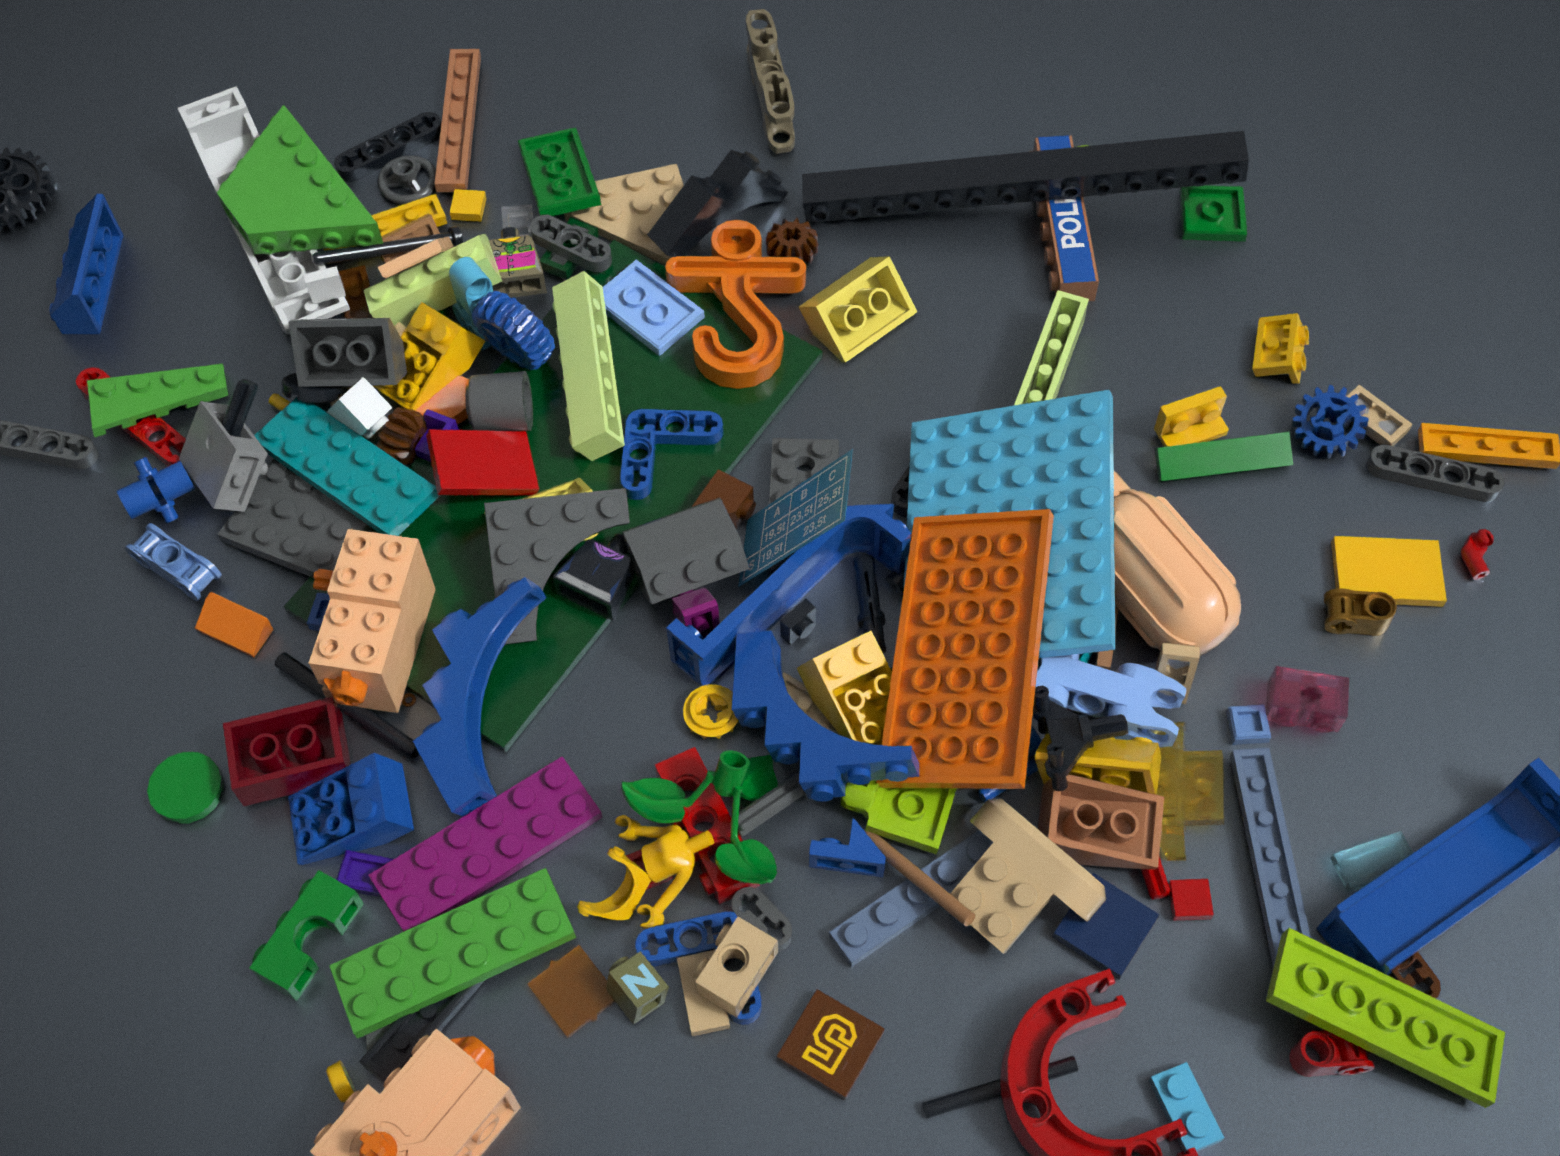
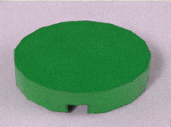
(185, 787)

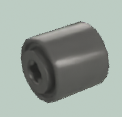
(499, 402)

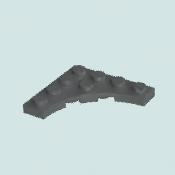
(536, 533)

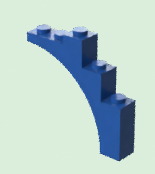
(457, 692)
(791, 735)

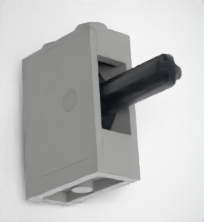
(224, 452)

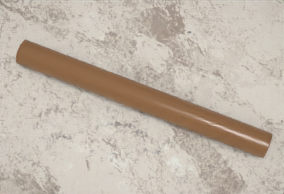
(923, 881)

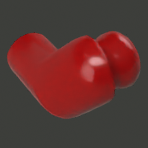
(1473, 553)

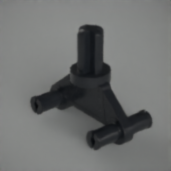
(1070, 734)

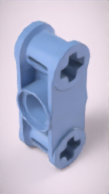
(173, 561)

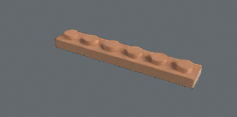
(458, 120)

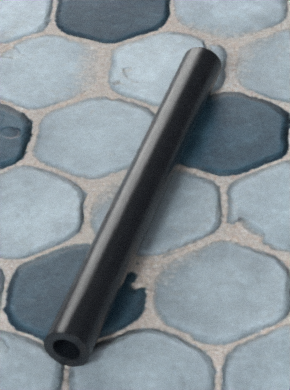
(362, 716)

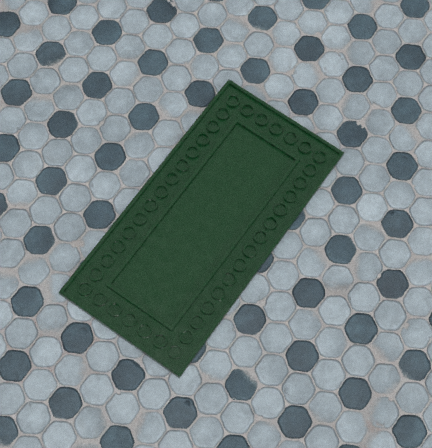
(455, 526)

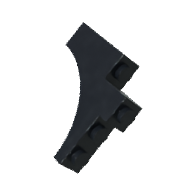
(711, 200)

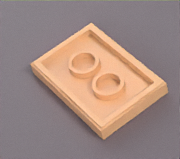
(415, 257)

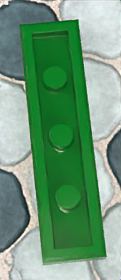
(1223, 456)

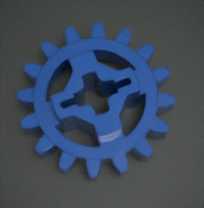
(1342, 414)

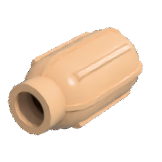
(1168, 576)

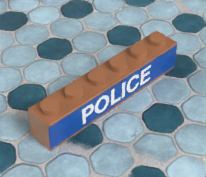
(1067, 236)

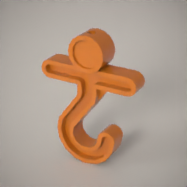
(734, 275)

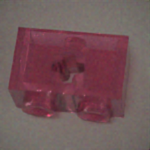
(1307, 699)

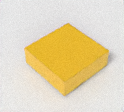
(468, 205)

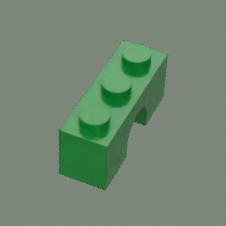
(320, 904)

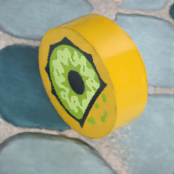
(340, 1081)

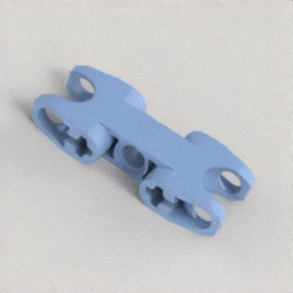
(1110, 693)

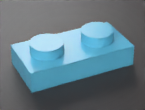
(1183, 1099)

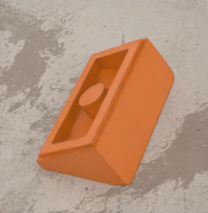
(233, 624)

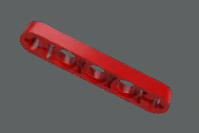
(144, 427)

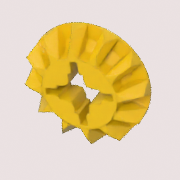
(697, 704)

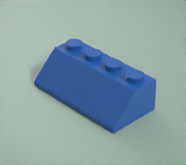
(87, 270)

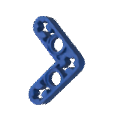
(649, 437)
(698, 924)

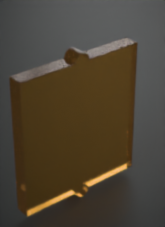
(572, 991)

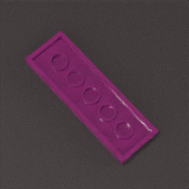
(486, 845)

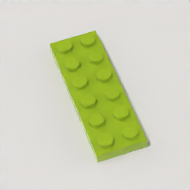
(1387, 1017)

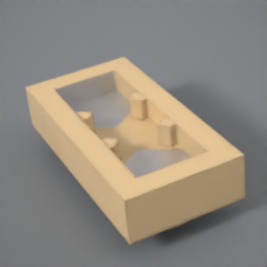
(1384, 423)
(1179, 664)

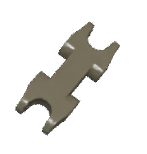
(770, 81)

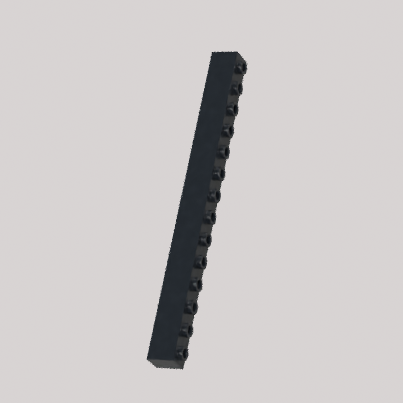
(1026, 177)

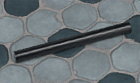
(989, 1090)

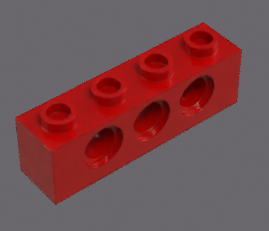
(689, 772)

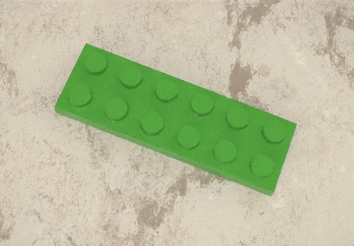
(451, 952)

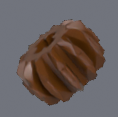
(792, 240)
(402, 434)

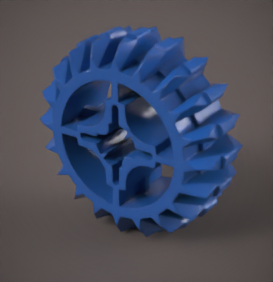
(513, 330)

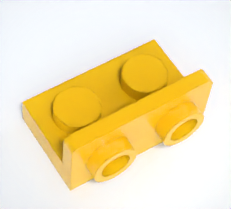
(1280, 346)
(1192, 419)

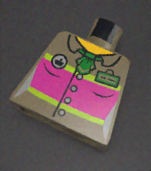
(517, 264)

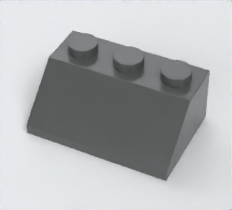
(346, 351)
(685, 550)

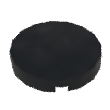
(310, 394)

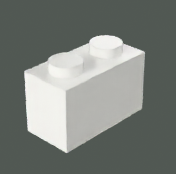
(361, 409)

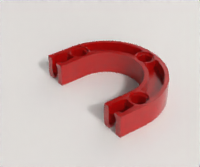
(1027, 1081)

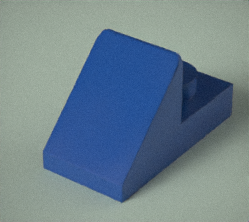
(857, 858)

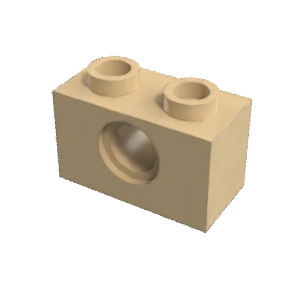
(733, 989)

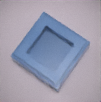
(1248, 724)

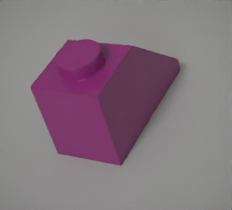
(697, 609)

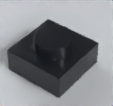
(798, 622)

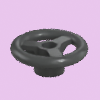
(404, 174)

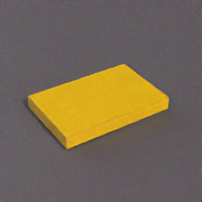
(1400, 567)

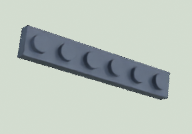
(1268, 845)
(905, 903)

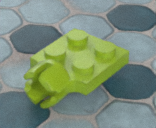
(902, 814)

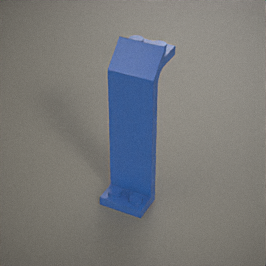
(865, 530)
(1450, 874)

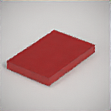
(482, 462)

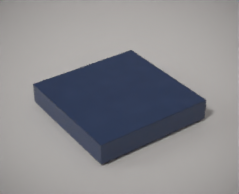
(1111, 933)

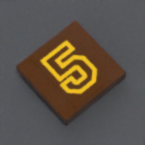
(830, 1044)

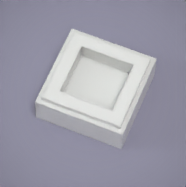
(324, 284)

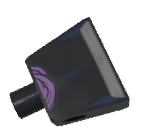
(597, 576)

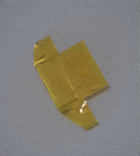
(1191, 792)

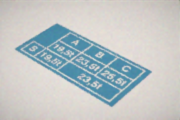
(797, 517)

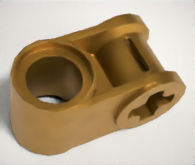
(1355, 612)

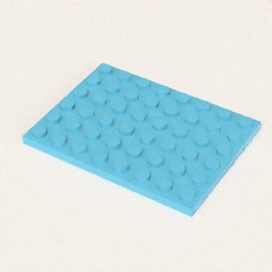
(1035, 459)

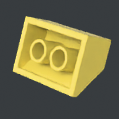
(859, 308)

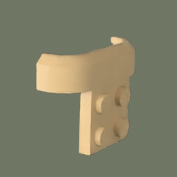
(1021, 877)

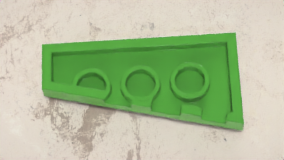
(136, 396)

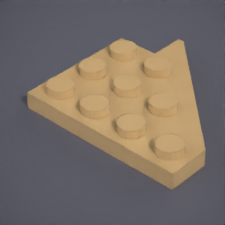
(632, 208)

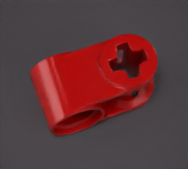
(1335, 1056)

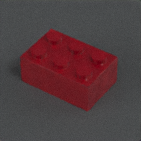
(285, 750)

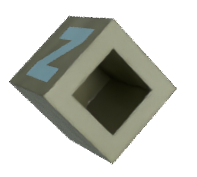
(636, 986)

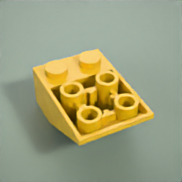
(434, 356)
(851, 688)

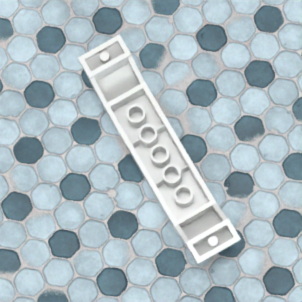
(222, 136)

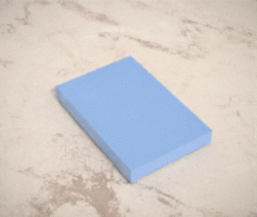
(649, 307)

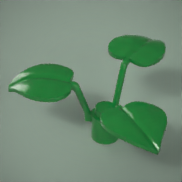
(734, 776)

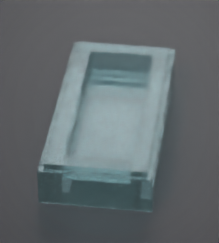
(1370, 860)

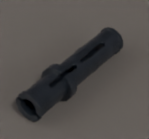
(864, 572)

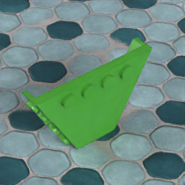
(292, 197)

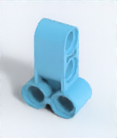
(469, 287)

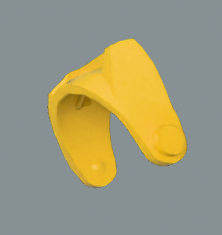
(625, 900)

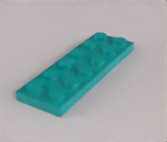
(346, 467)

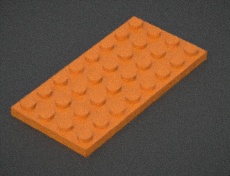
(969, 648)

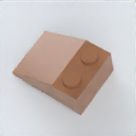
(1103, 823)

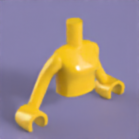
(664, 858)

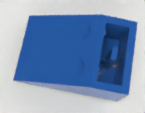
(351, 810)

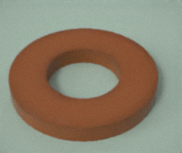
(412, 702)

